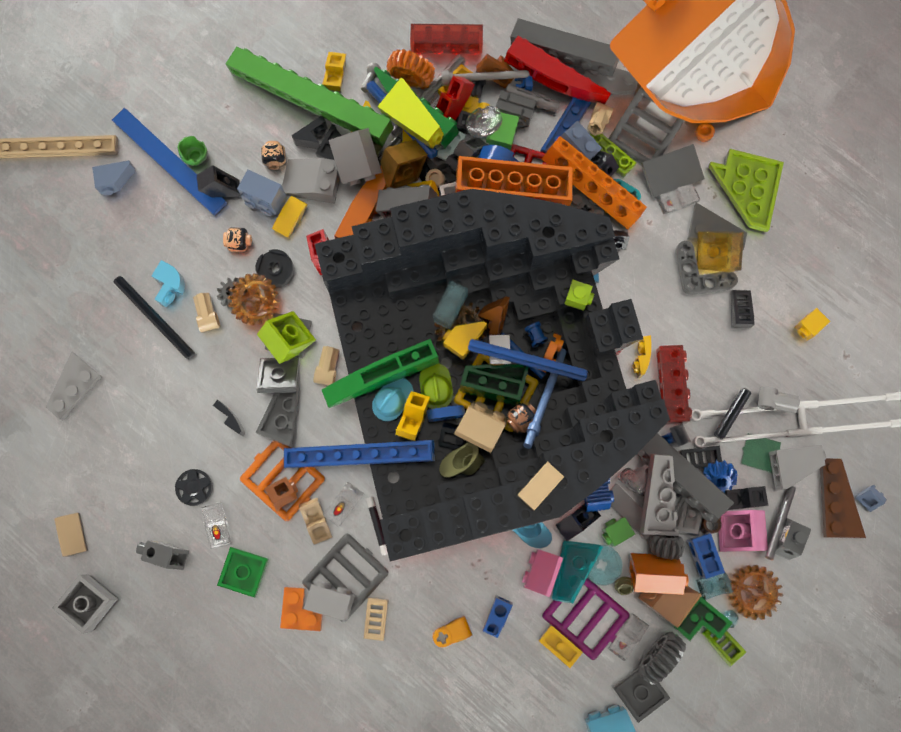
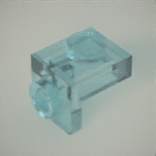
(714, 586)

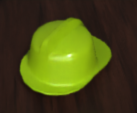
(437, 385)

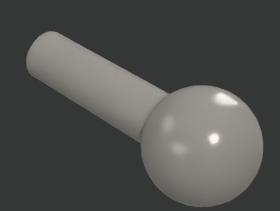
(371, 74)

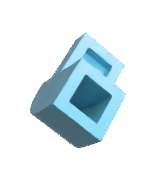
(171, 281)

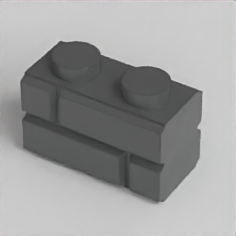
(517, 106)

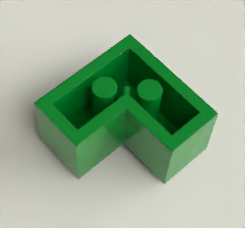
(704, 616)

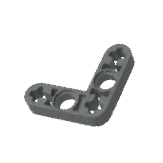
(699, 280)

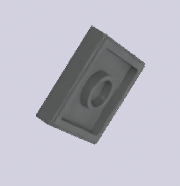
(277, 377)
(640, 696)

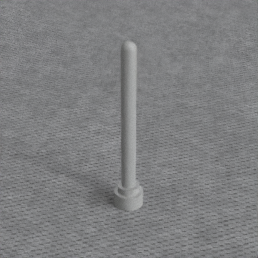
(447, 76)

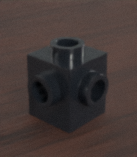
(605, 162)

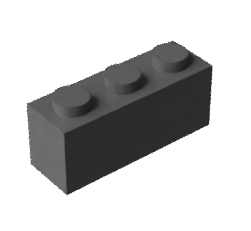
(396, 197)

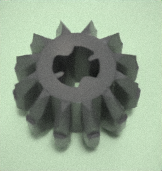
(224, 292)
(667, 546)

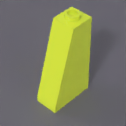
(410, 114)

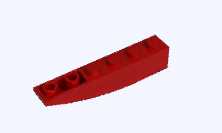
(553, 73)

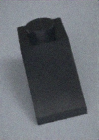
(217, 183)
(576, 522)

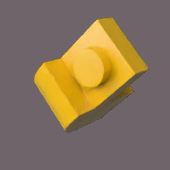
(413, 416)

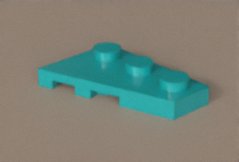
(574, 569)

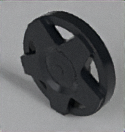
(193, 487)

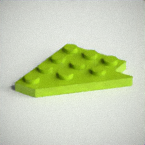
(750, 185)

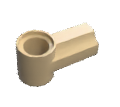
(600, 116)
(207, 317)
(326, 372)

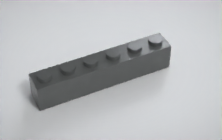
(568, 47)
(690, 481)

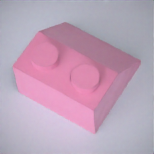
(743, 531)
(542, 572)

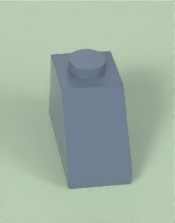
(112, 176)

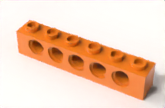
(596, 183)

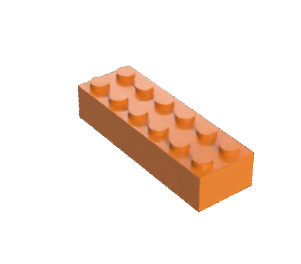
(517, 178)

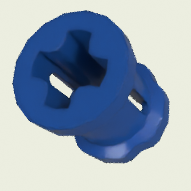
(536, 334)

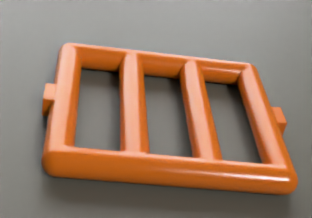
(259, 490)

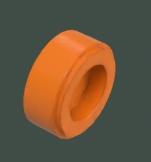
(704, 132)

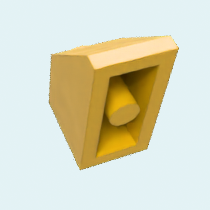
(459, 338)

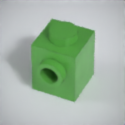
(617, 531)

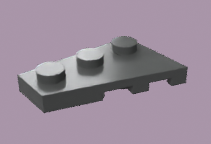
(709, 221)
(280, 418)

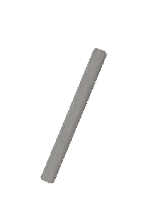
(433, 88)

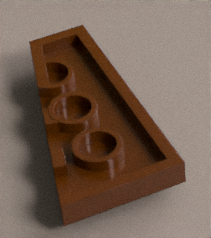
(838, 504)

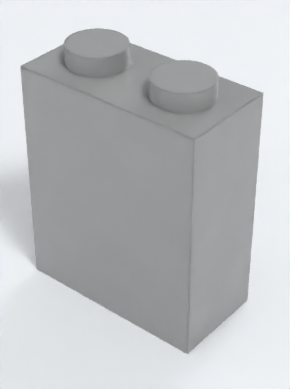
(355, 157)

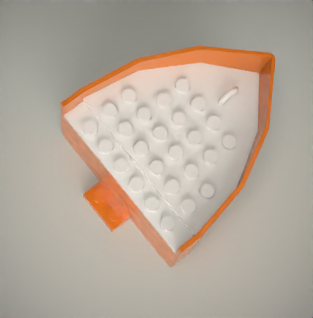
(709, 55)

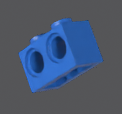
(705, 556)

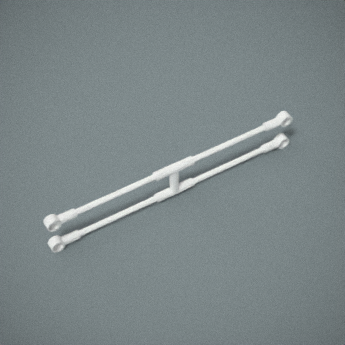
(804, 430)

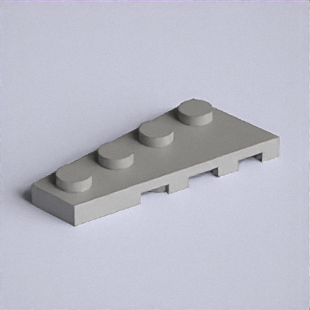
(659, 506)

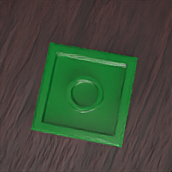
(242, 572)

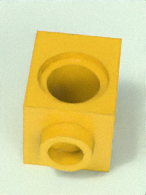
(812, 324)

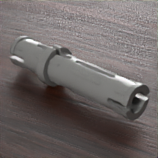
(541, 100)

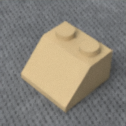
(481, 426)

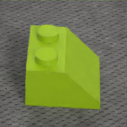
(285, 336)

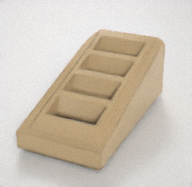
(381, 602)

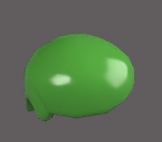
(192, 151)

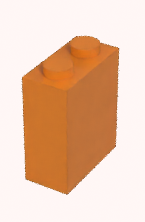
(657, 574)

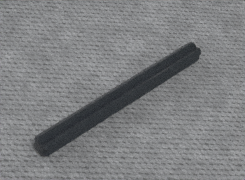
(154, 317)

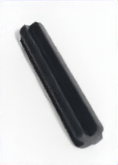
(732, 413)

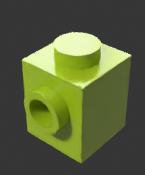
(579, 295)

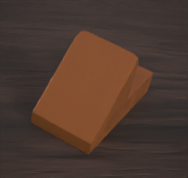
(490, 64)
(496, 313)

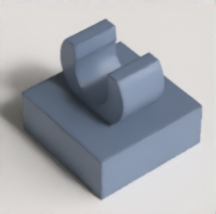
(871, 498)

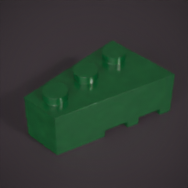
(495, 382)

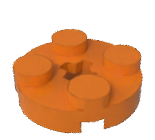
(552, 347)

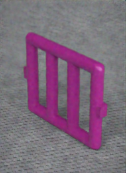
(578, 640)

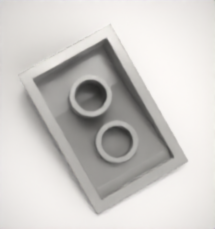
(312, 179)

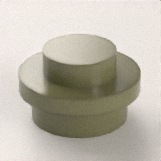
(624, 585)

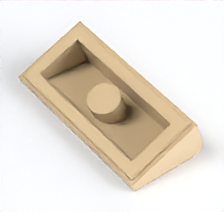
(70, 534)

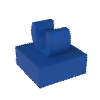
(526, 83)

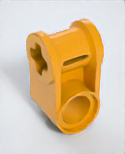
(456, 631)

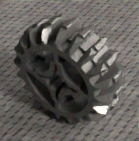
(662, 658)

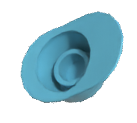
(391, 399)
(535, 535)

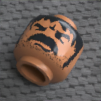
(520, 417)

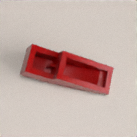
(456, 97)

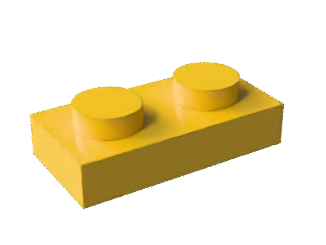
(560, 646)

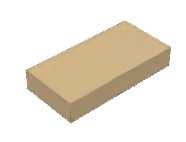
(540, 486)

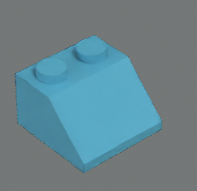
(613, 720)

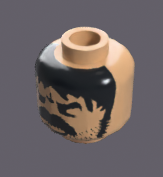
(273, 155)
(237, 239)

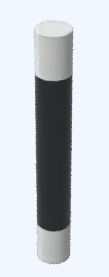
(377, 525)

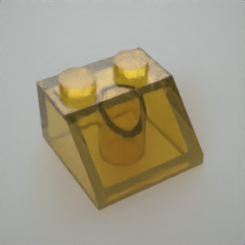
(720, 250)

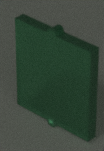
(757, 453)

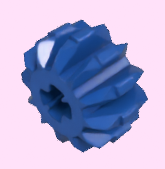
(721, 475)

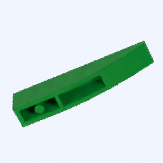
(447, 125)
(381, 373)

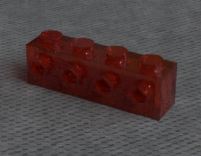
(446, 38)
(673, 382)

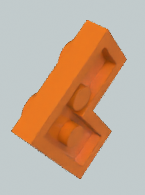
(294, 615)

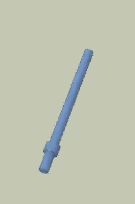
(534, 427)

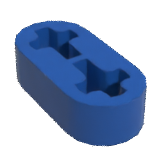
(445, 413)

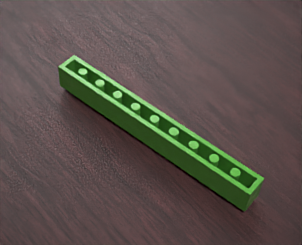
(309, 95)

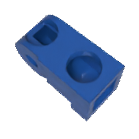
(497, 616)

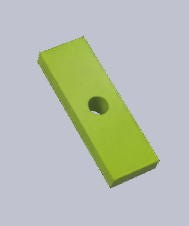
(625, 163)

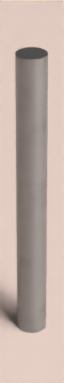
(780, 523)

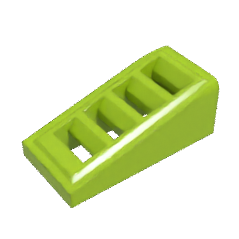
(724, 654)

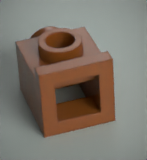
(281, 493)

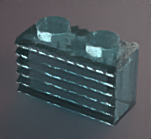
(450, 304)

